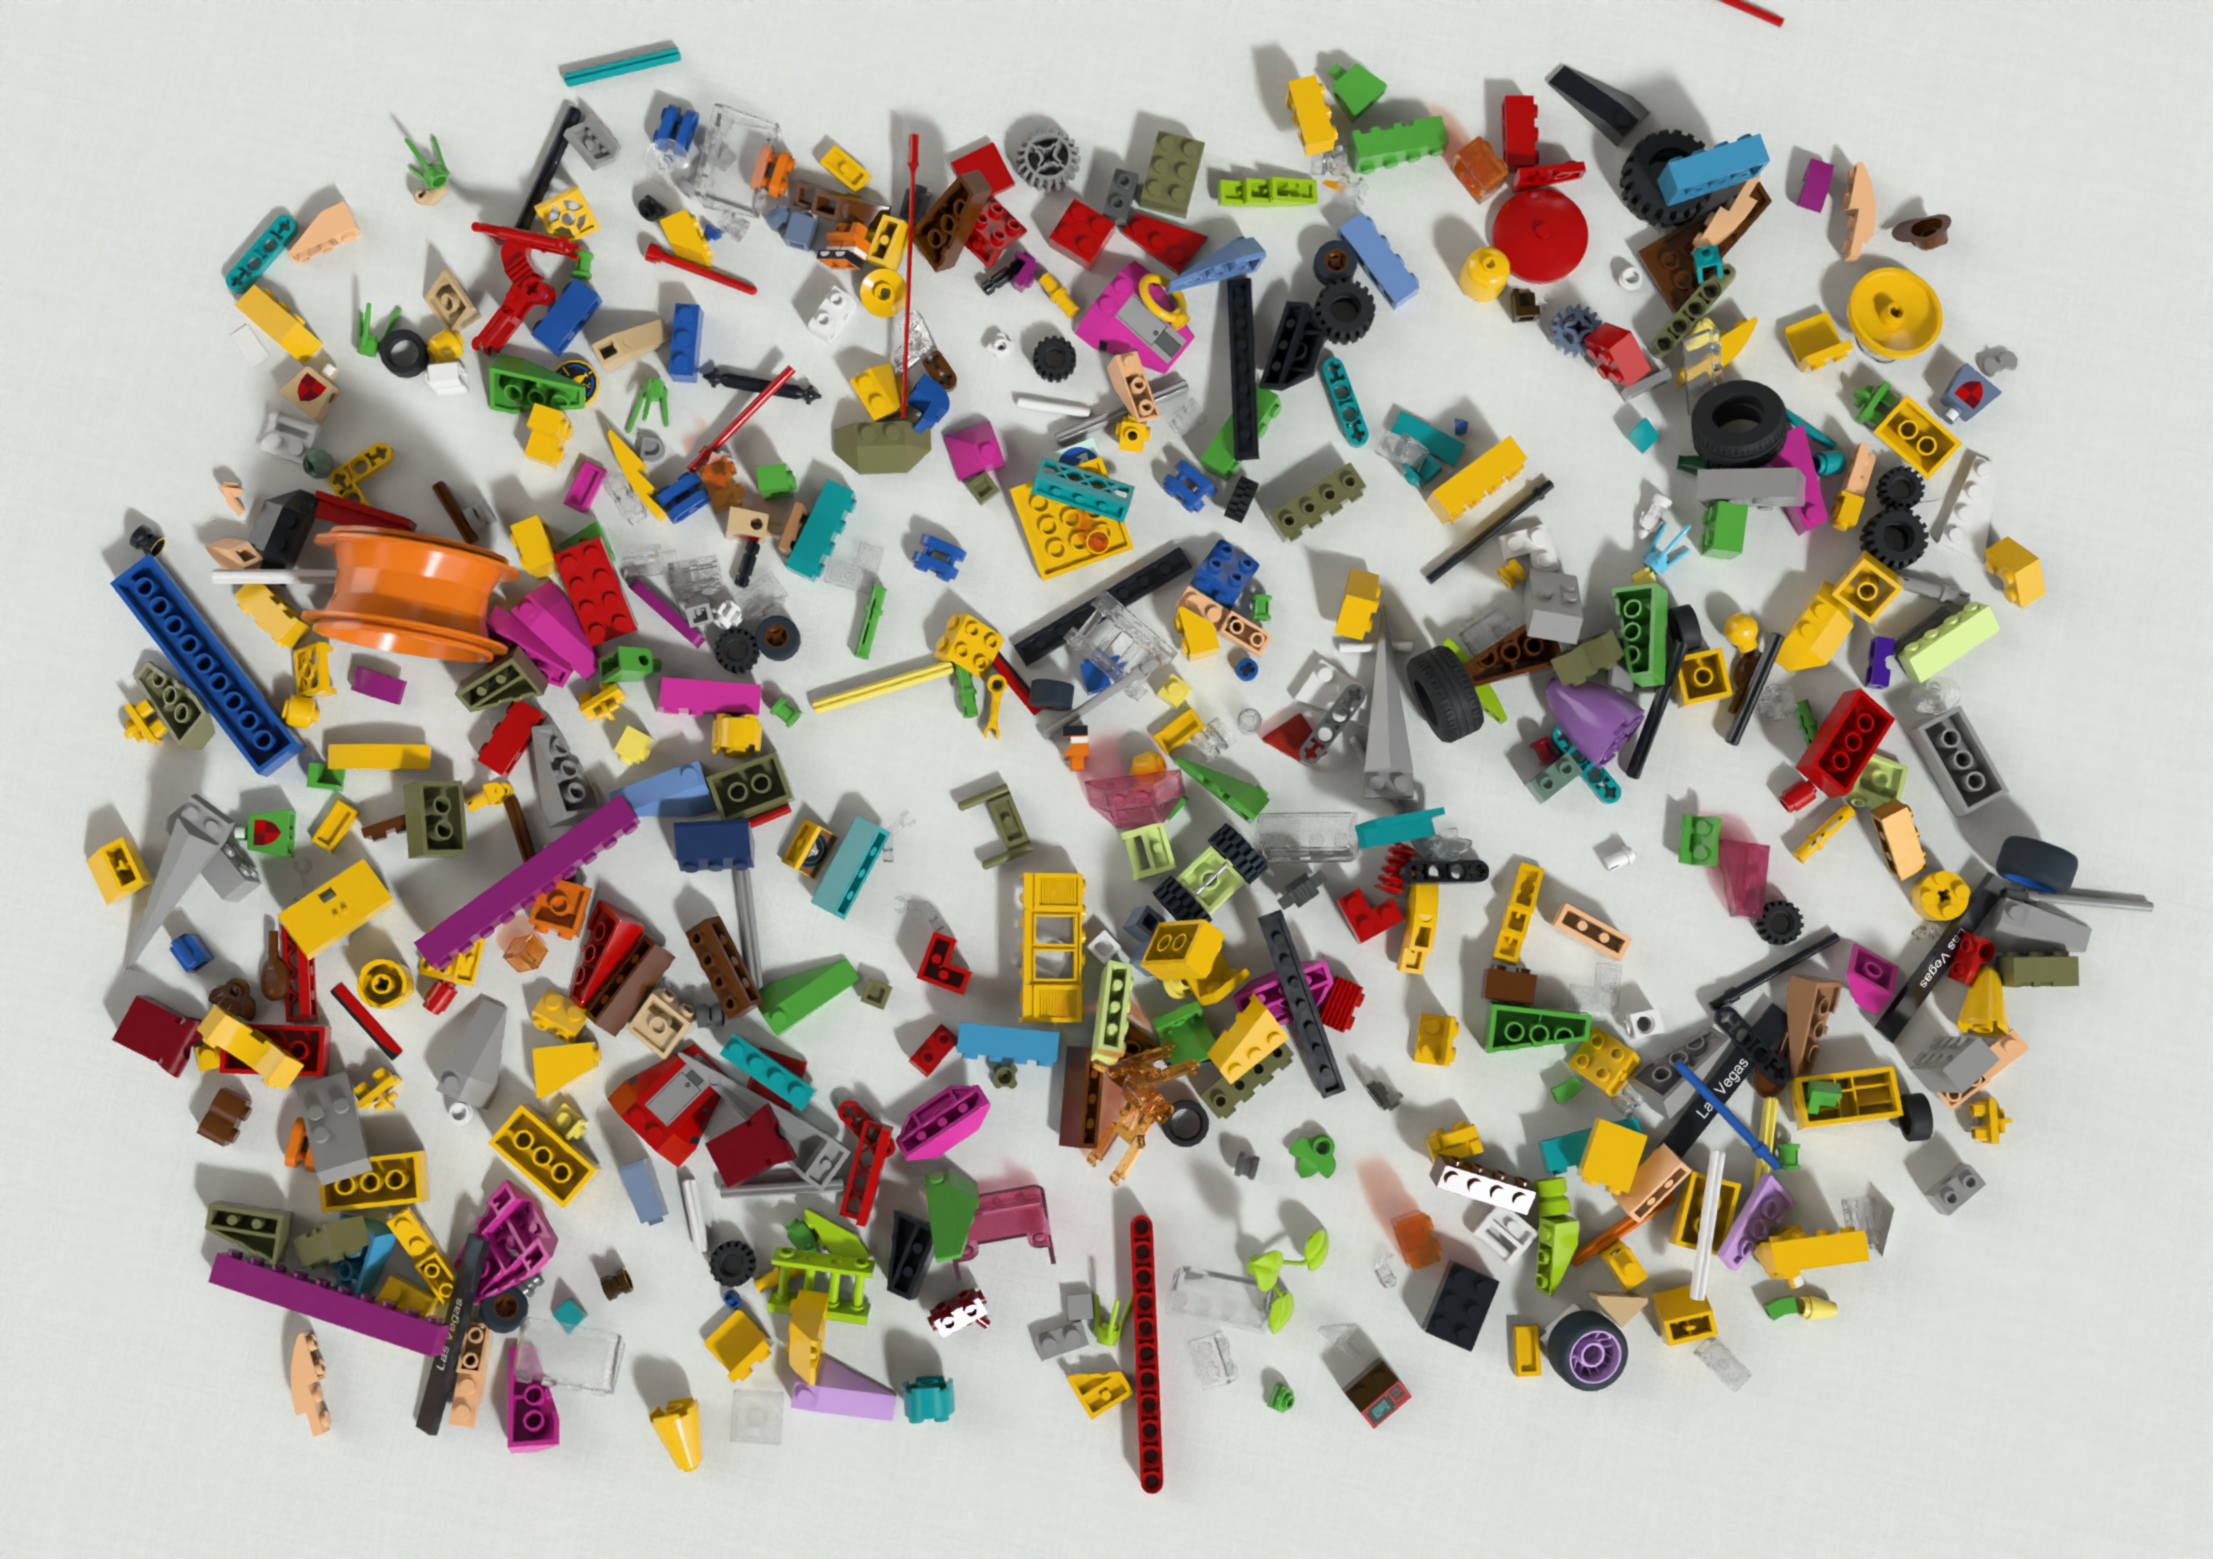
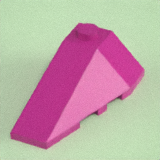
(555, 622)
(512, 632)
(531, 1414)

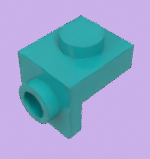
(1427, 472)

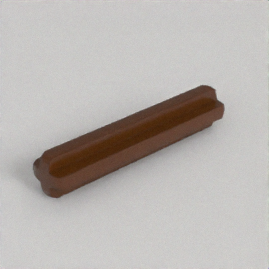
(455, 512)
(519, 828)

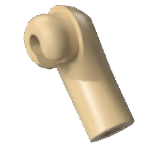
(429, 197)

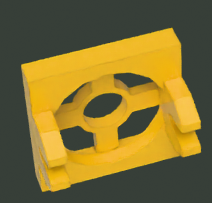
(574, 194)
(304, 682)

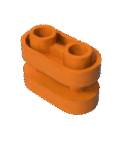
(784, 164)
(296, 1146)

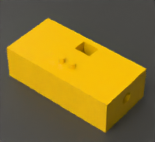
(319, 924)
(1868, 1098)

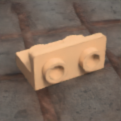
(1858, 470)

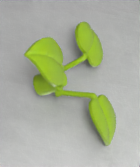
(1268, 1265)

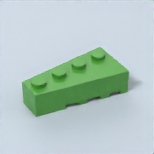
(1397, 144)
(1643, 630)
(1525, 1026)

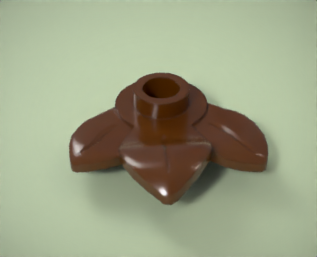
(237, 1004)

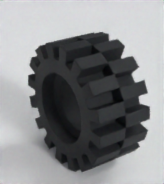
(1061, 346)
(1907, 476)
(1241, 499)
(724, 643)
(1792, 929)
(718, 1270)

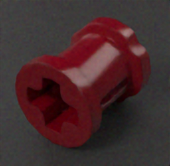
(1544, 750)

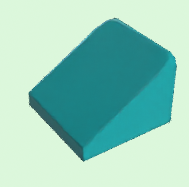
(1643, 435)
(570, 1313)

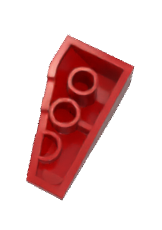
(609, 944)

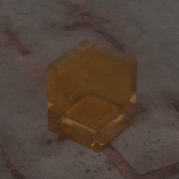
(525, 953)

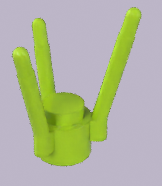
(1109, 1331)

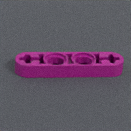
(666, 613)

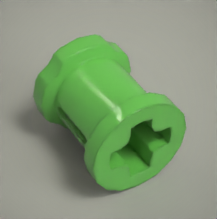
(581, 267)
(1260, 607)
(785, 712)
(1789, 1156)

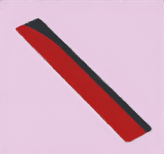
(1014, 681)
(366, 1021)

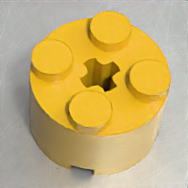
(736, 736)
(1953, 892)
(374, 976)

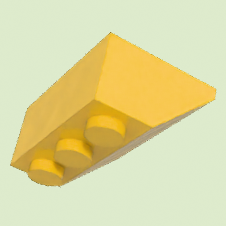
(1917, 437)

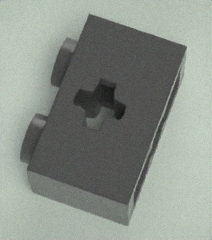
(1121, 197)

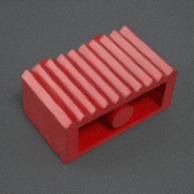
(1340, 1003)

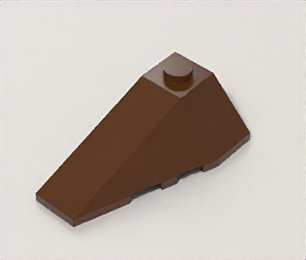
(1512, 658)

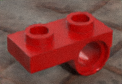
(1969, 955)
(933, 1050)

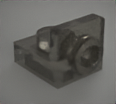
(1378, 1094)

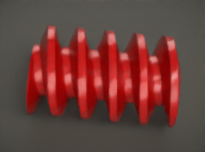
(1391, 879)

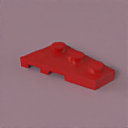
(1546, 175)
(1164, 242)

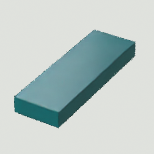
(1439, 444)

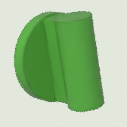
(1281, 1398)

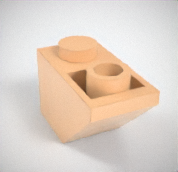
(234, 554)

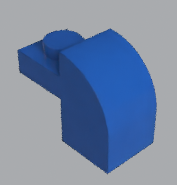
(930, 400)

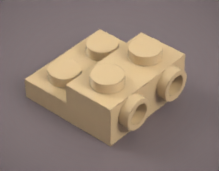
(662, 1022)

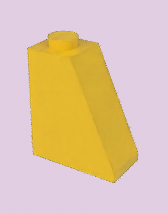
(562, 1065)

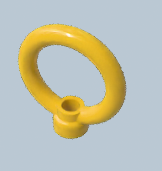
(1179, 317)

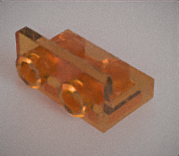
(722, 485)

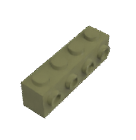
(1317, 502)
(1223, 1096)

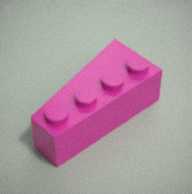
(707, 697)

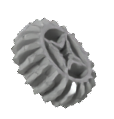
(1034, 147)

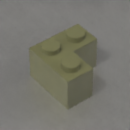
(1585, 657)

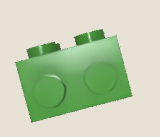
(1187, 1031)

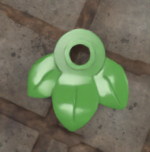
(1311, 1158)

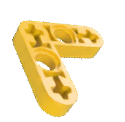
(353, 479)

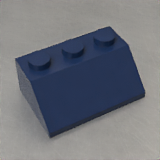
(714, 845)

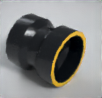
(147, 541)

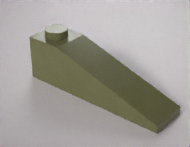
(177, 707)

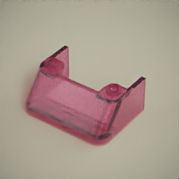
(1008, 1216)

